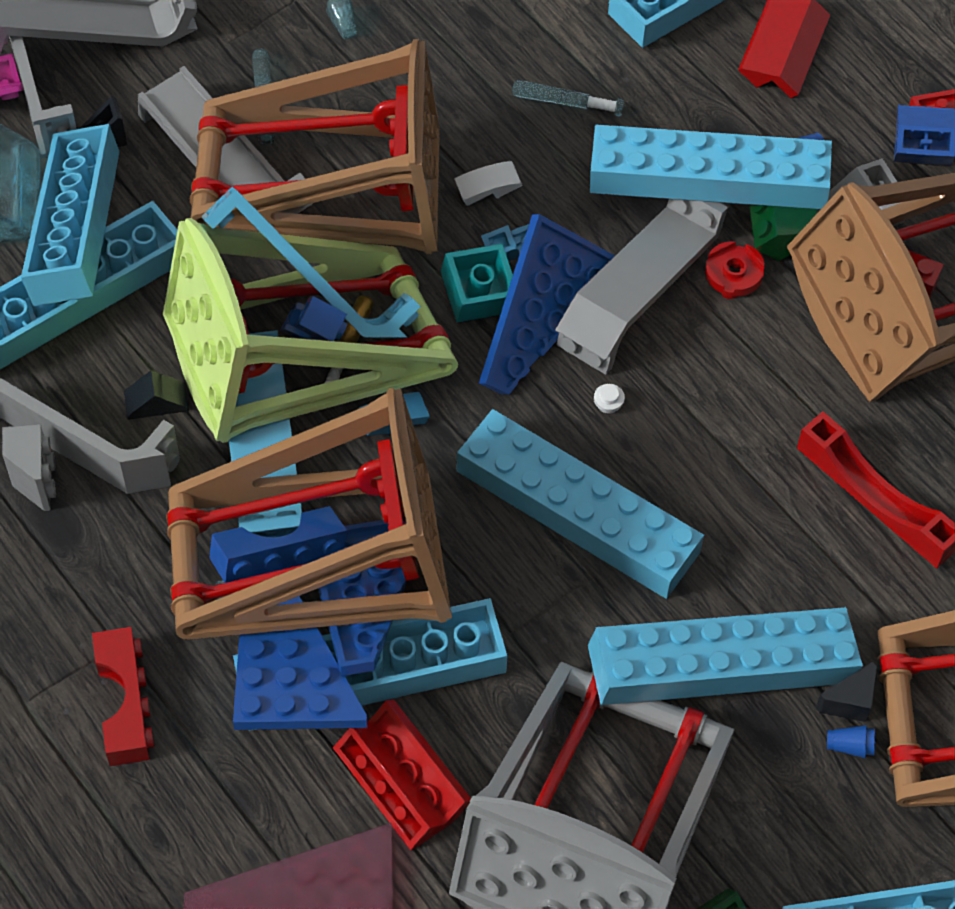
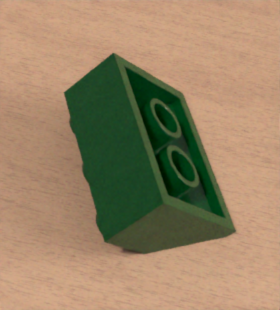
(777, 226)

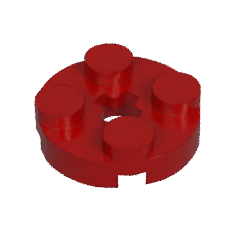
(731, 283)

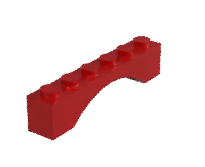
(920, 527)

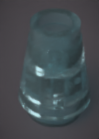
(342, 16)

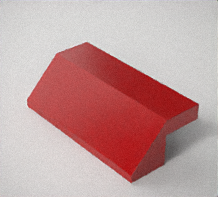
(784, 44)
(403, 775)

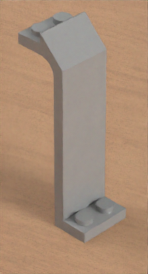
(99, 20)
(179, 107)
(44, 121)
(637, 279)
(126, 469)

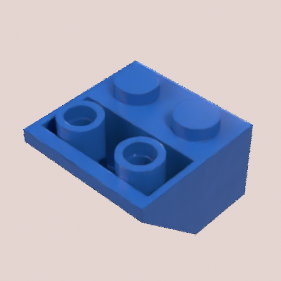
(925, 135)

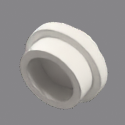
(609, 398)

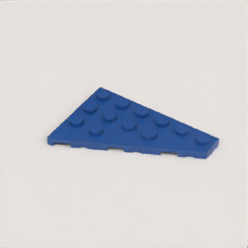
(544, 283)
(360, 644)
(292, 683)

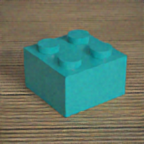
(477, 281)

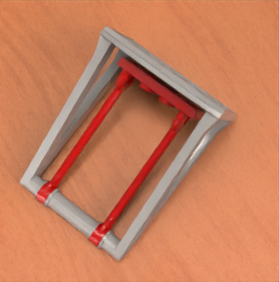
(546, 860)

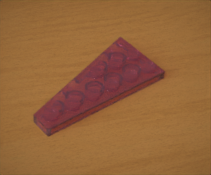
(333, 876)

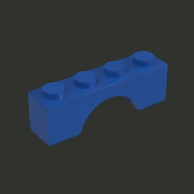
(314, 321)
(244, 554)

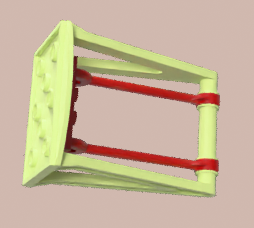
(221, 355)

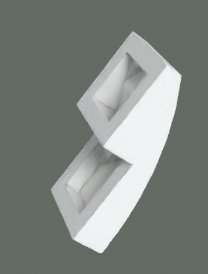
(490, 179)

